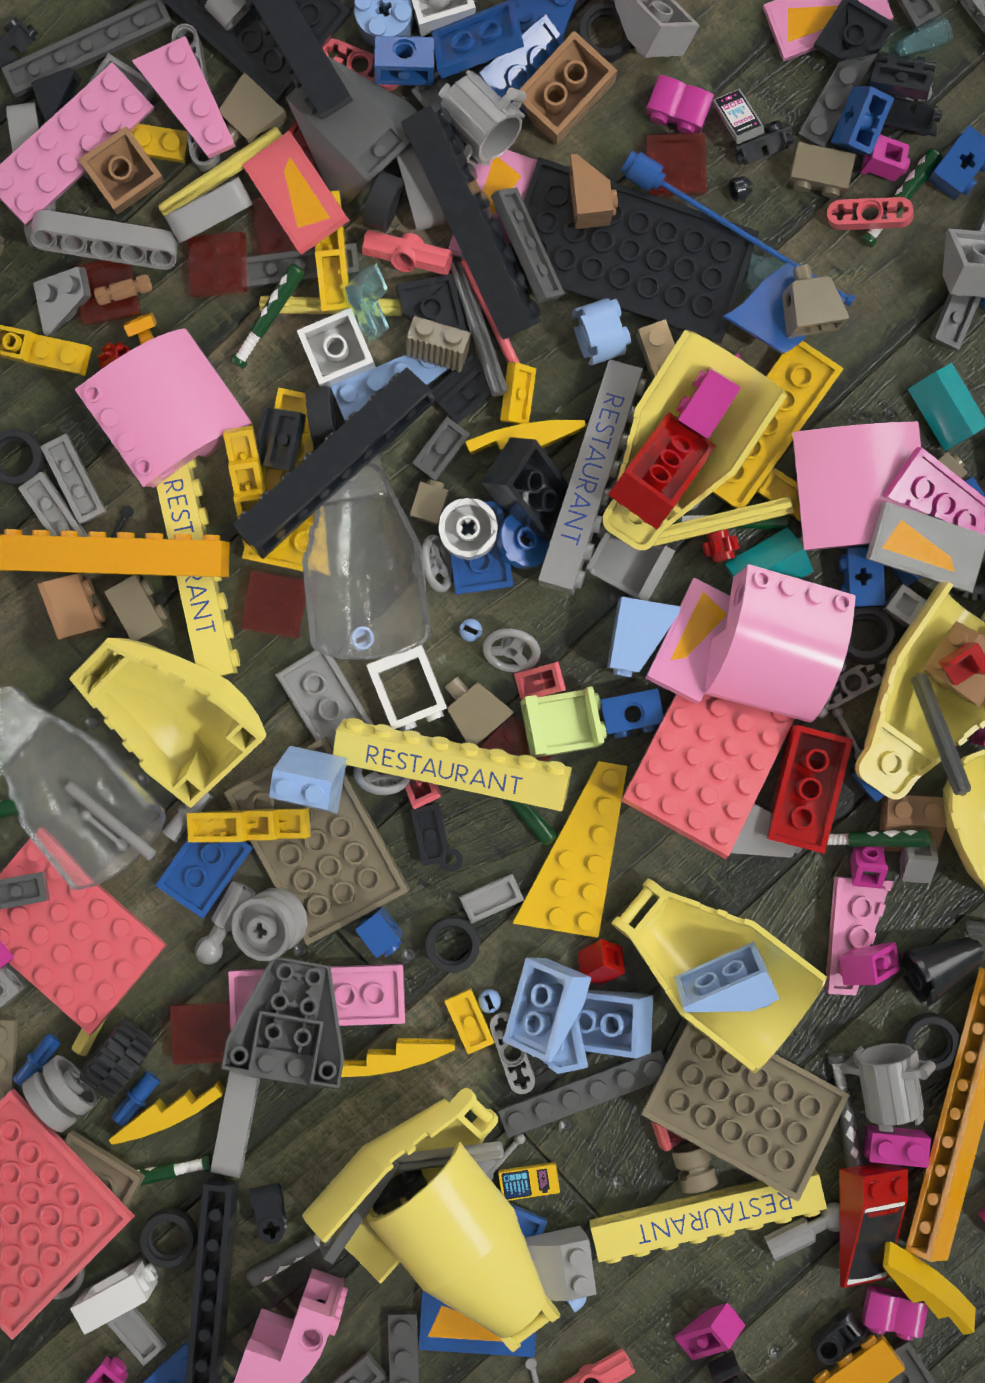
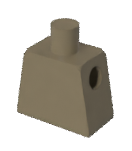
(250, 111)
(812, 304)
(475, 710)

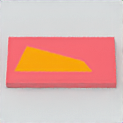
(295, 192)

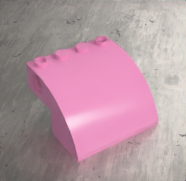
(162, 406)
(780, 644)
(287, 1347)

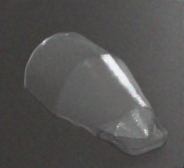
(365, 573)
(38, 761)

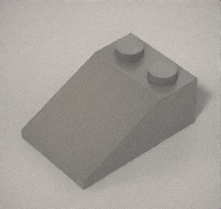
(656, 26)
(563, 1263)

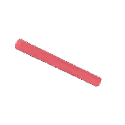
(505, 344)

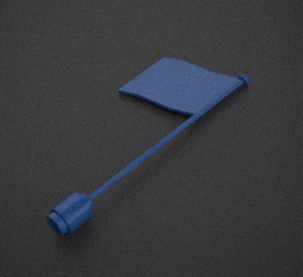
(763, 310)

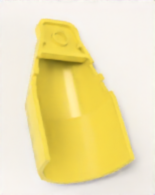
(733, 435)
(898, 737)

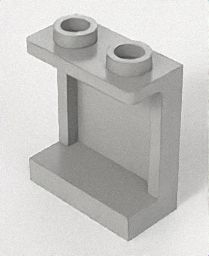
(627, 568)

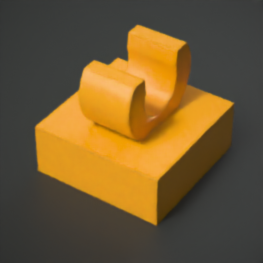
(141, 326)

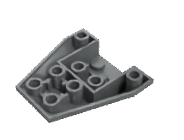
(356, 139)
(289, 1028)

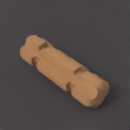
(123, 289)

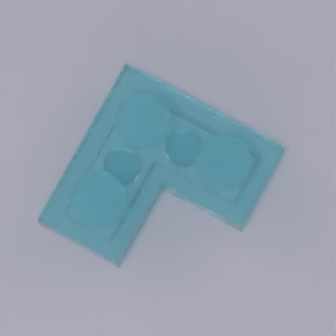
(363, 295)

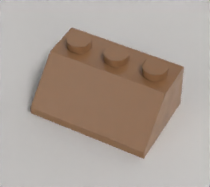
(566, 87)

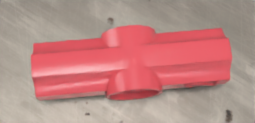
(407, 252)
(607, 1370)

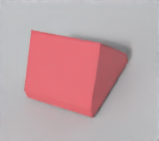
(665, 1138)

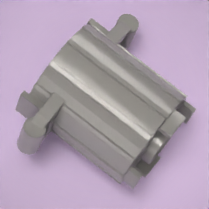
(482, 117)
(890, 1083)

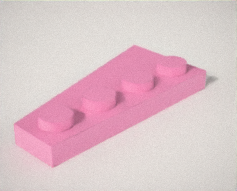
(182, 86)
(852, 926)

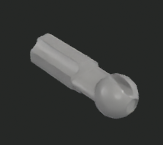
(210, 948)
(802, 1232)

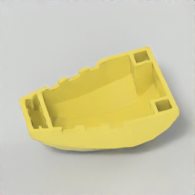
(171, 714)

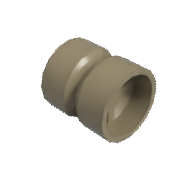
(695, 1171)

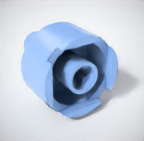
(373, 23)
(601, 331)

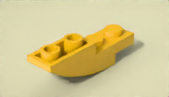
(43, 351)

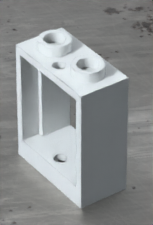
(393, 661)
(115, 1295)

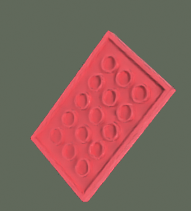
(707, 768)
(77, 945)

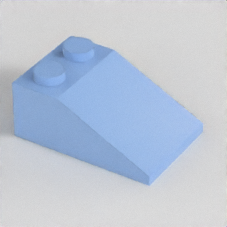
(728, 983)
(545, 1007)
(617, 1023)

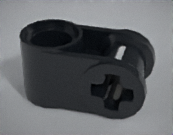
(268, 1207)
(837, 1333)

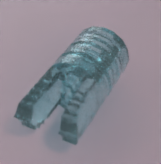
(926, 38)

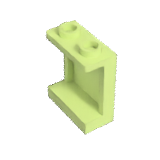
(563, 722)

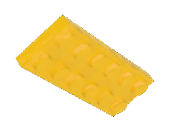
(806, 379)

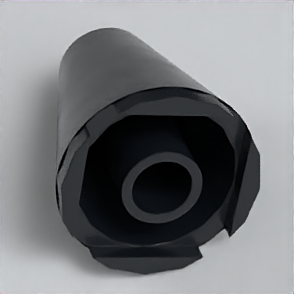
(939, 967)

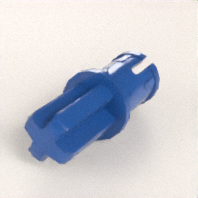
(37, 1059)
(135, 1098)

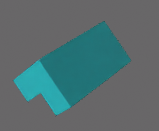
(948, 406)
(778, 553)

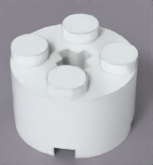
(468, 511)

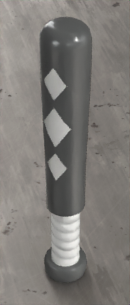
(847, 1123)
(281, 1261)

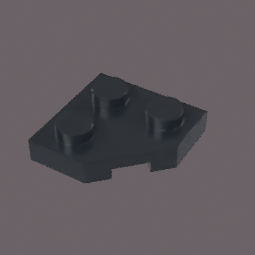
(854, 32)
(432, 300)

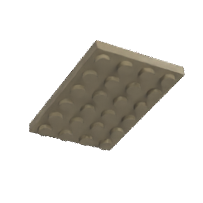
(336, 870)
(759, 1122)

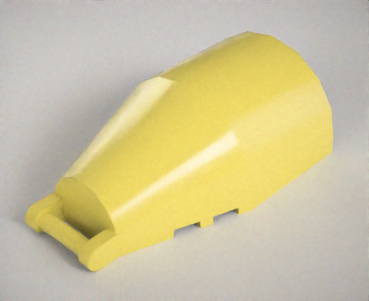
(686, 934)
(431, 1129)
(469, 1251)

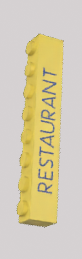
(199, 595)
(453, 764)
(699, 1217)

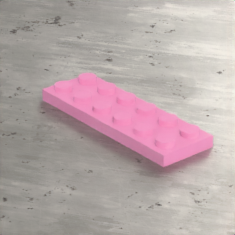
(49, 158)
(361, 993)

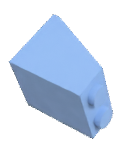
(637, 632)
(308, 779)

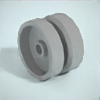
(269, 924)
(59, 1094)

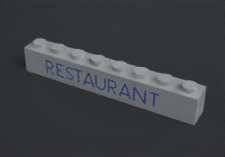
(591, 478)

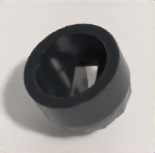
(739, 188)

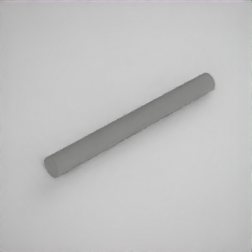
(110, 820)

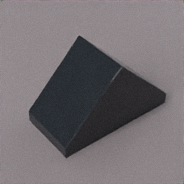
(55, 91)
(727, 1369)

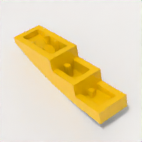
(333, 268)
(544, 432)
(244, 469)
(248, 825)
(408, 1053)
(159, 1116)
(926, 1284)

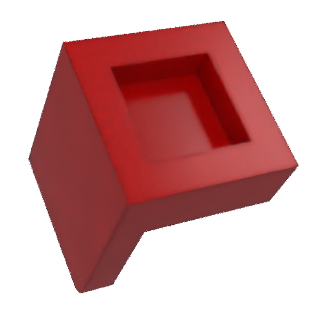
(964, 663)
(601, 961)

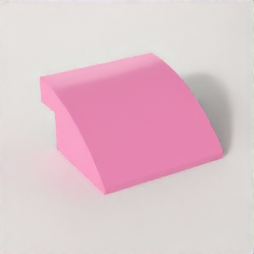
(845, 477)

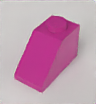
(869, 964)
(711, 1332)

